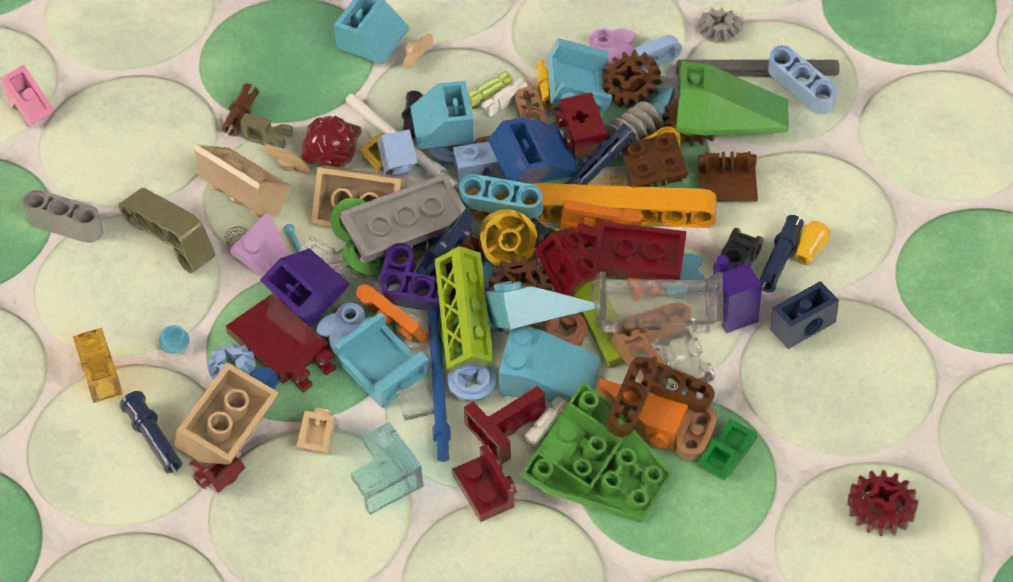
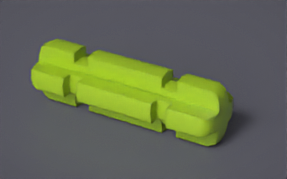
(489, 88)

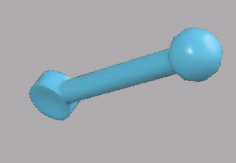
(289, 229)

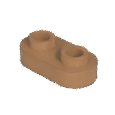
(695, 435)

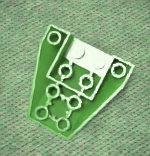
(725, 105)
(595, 467)

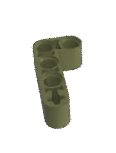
(170, 225)

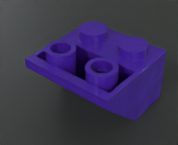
(305, 284)

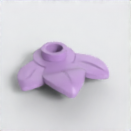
(614, 42)

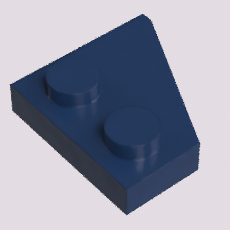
(446, 241)

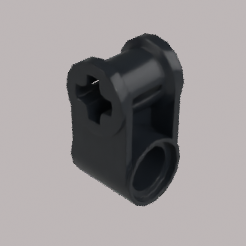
(742, 248)

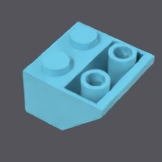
(370, 30)
(443, 116)

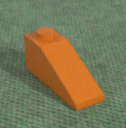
(659, 417)

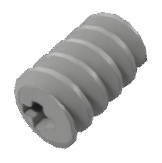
(641, 118)

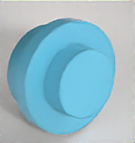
(174, 339)

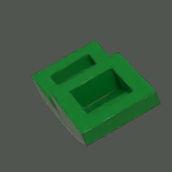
(727, 450)

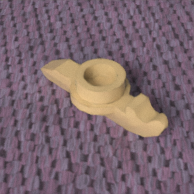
(416, 49)
(287, 160)

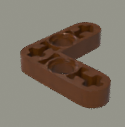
(653, 383)

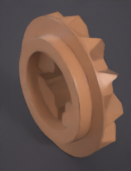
(573, 323)

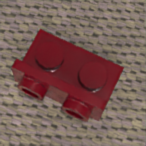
(566, 261)
(485, 485)

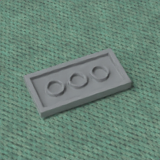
(403, 217)

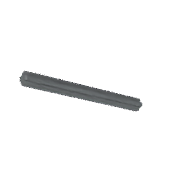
(759, 67)

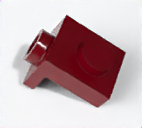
(216, 475)

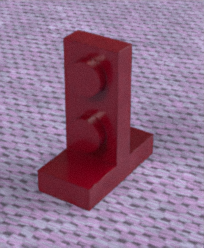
(505, 422)

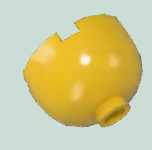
(506, 235)

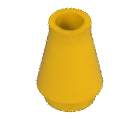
(812, 241)

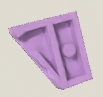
(260, 246)

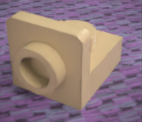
(317, 430)

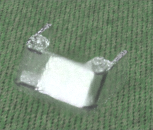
(657, 303)

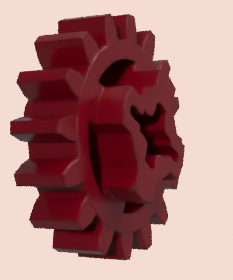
(882, 503)

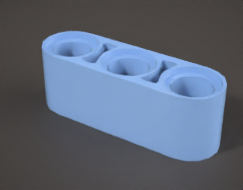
(804, 90)

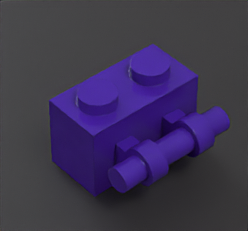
(740, 295)

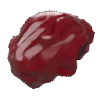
(329, 142)

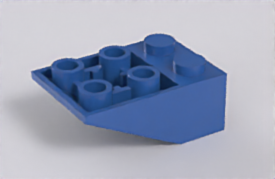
(531, 151)

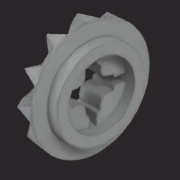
(719, 32)

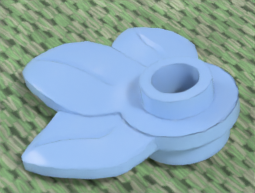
(337, 324)

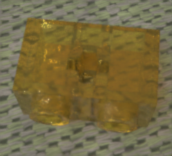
(97, 365)

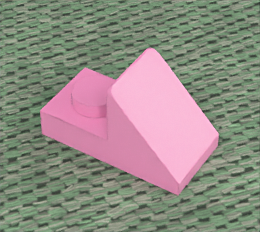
(26, 95)

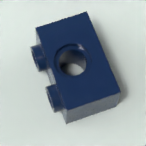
(804, 314)

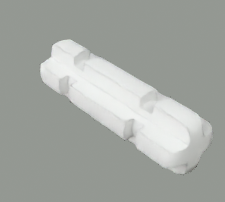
(502, 98)
(545, 422)

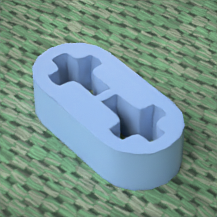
(662, 49)

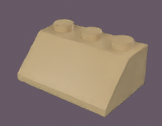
(241, 180)
(339, 183)
(224, 416)

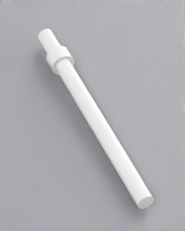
(433, 169)

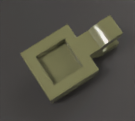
(260, 131)

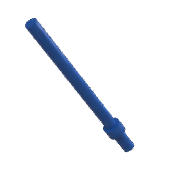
(441, 430)

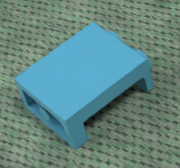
(577, 71)
(379, 360)

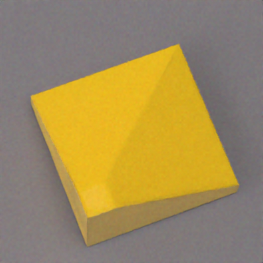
(372, 153)

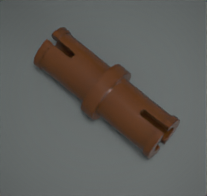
(239, 108)

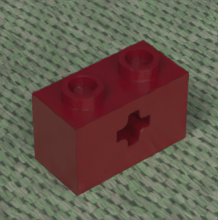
(581, 124)

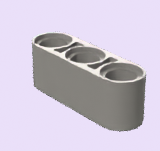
(62, 216)

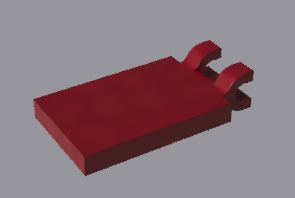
(635, 250)
(281, 342)

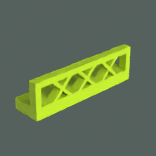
(468, 304)

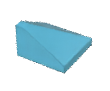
(662, 98)

